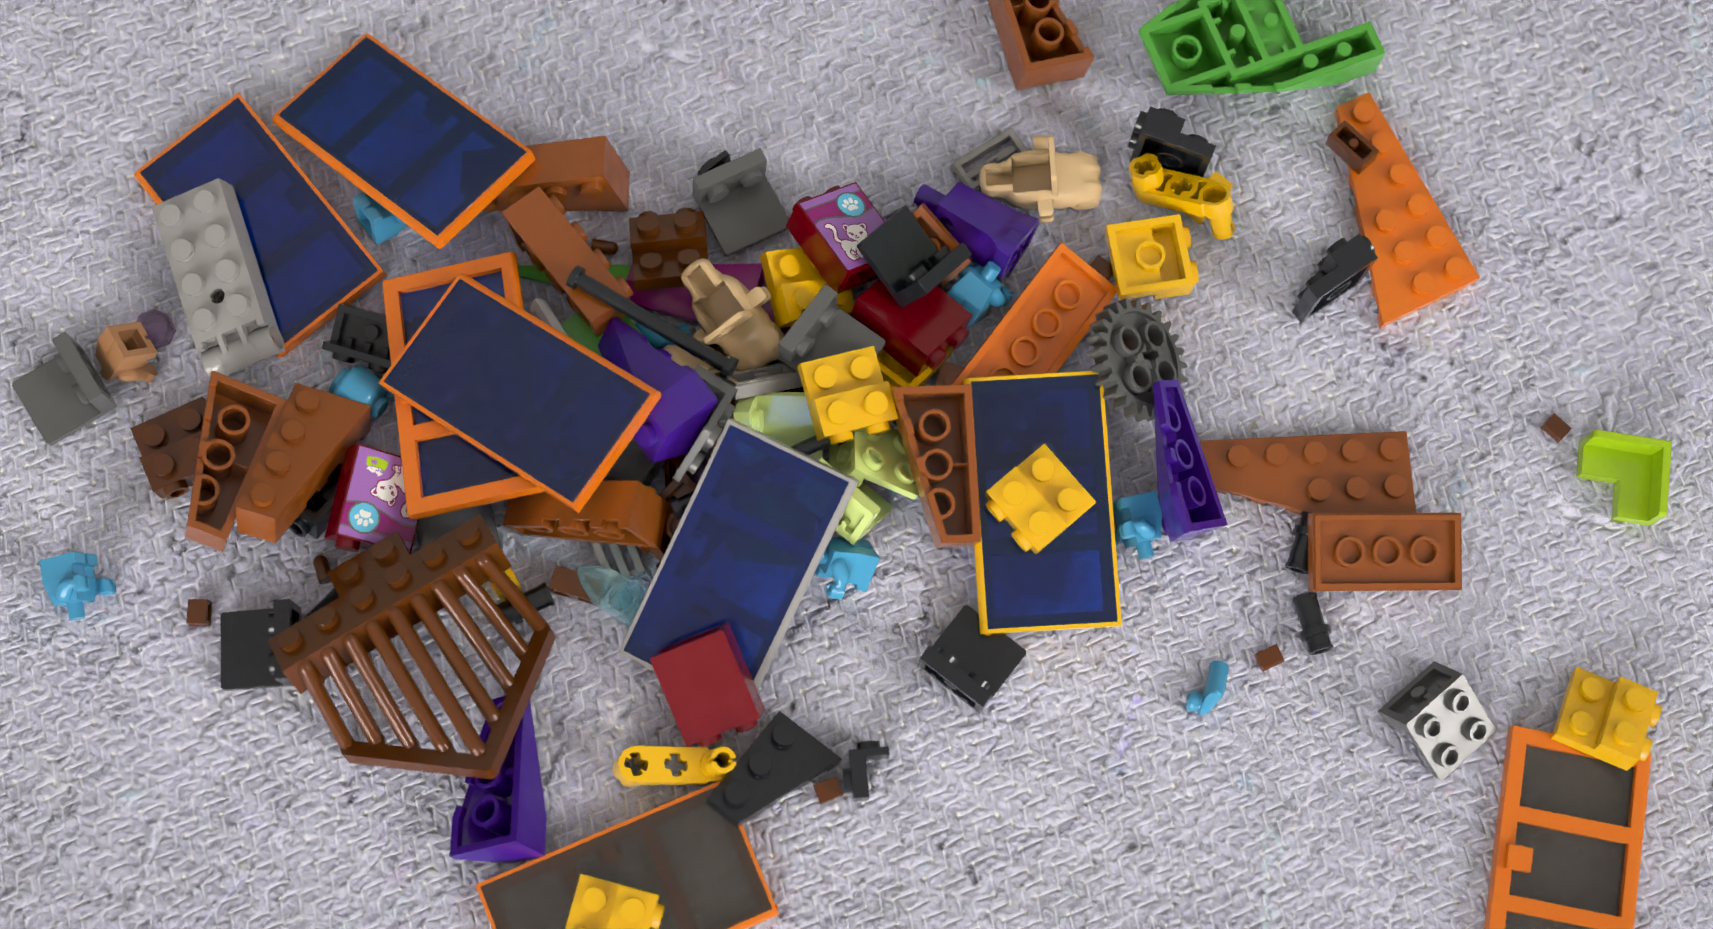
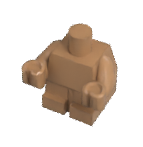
(124, 352)

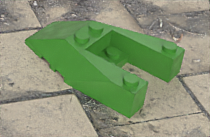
(1250, 49)

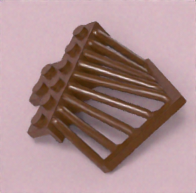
(384, 597)

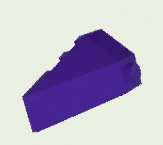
(684, 395)
(1183, 477)
(507, 814)

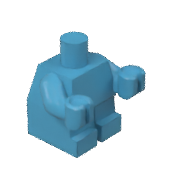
(376, 219)
(980, 290)
(1138, 522)
(847, 565)
(72, 582)

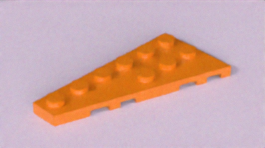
(1394, 210)

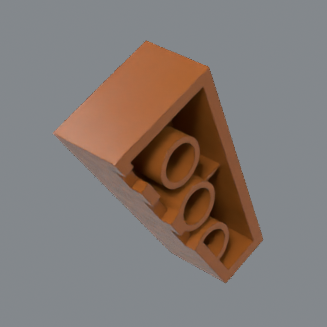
(1039, 42)
(579, 172)
(557, 249)
(231, 442)
(941, 452)
(299, 459)
(613, 515)

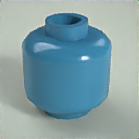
(362, 387)

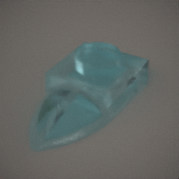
(611, 592)

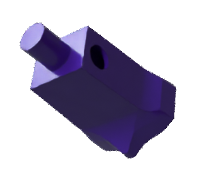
(983, 224)

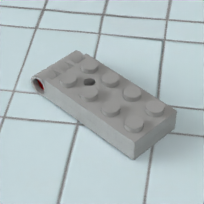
(213, 259)

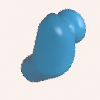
(1213, 692)

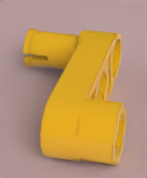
(1205, 196)
(697, 765)

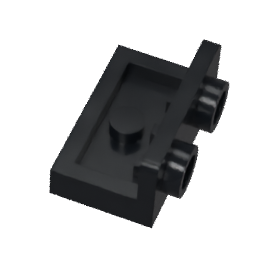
(360, 336)

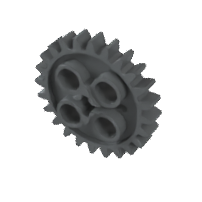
(1132, 354)

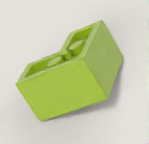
(1637, 469)

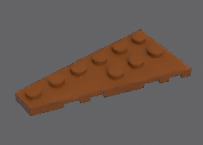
(1317, 472)

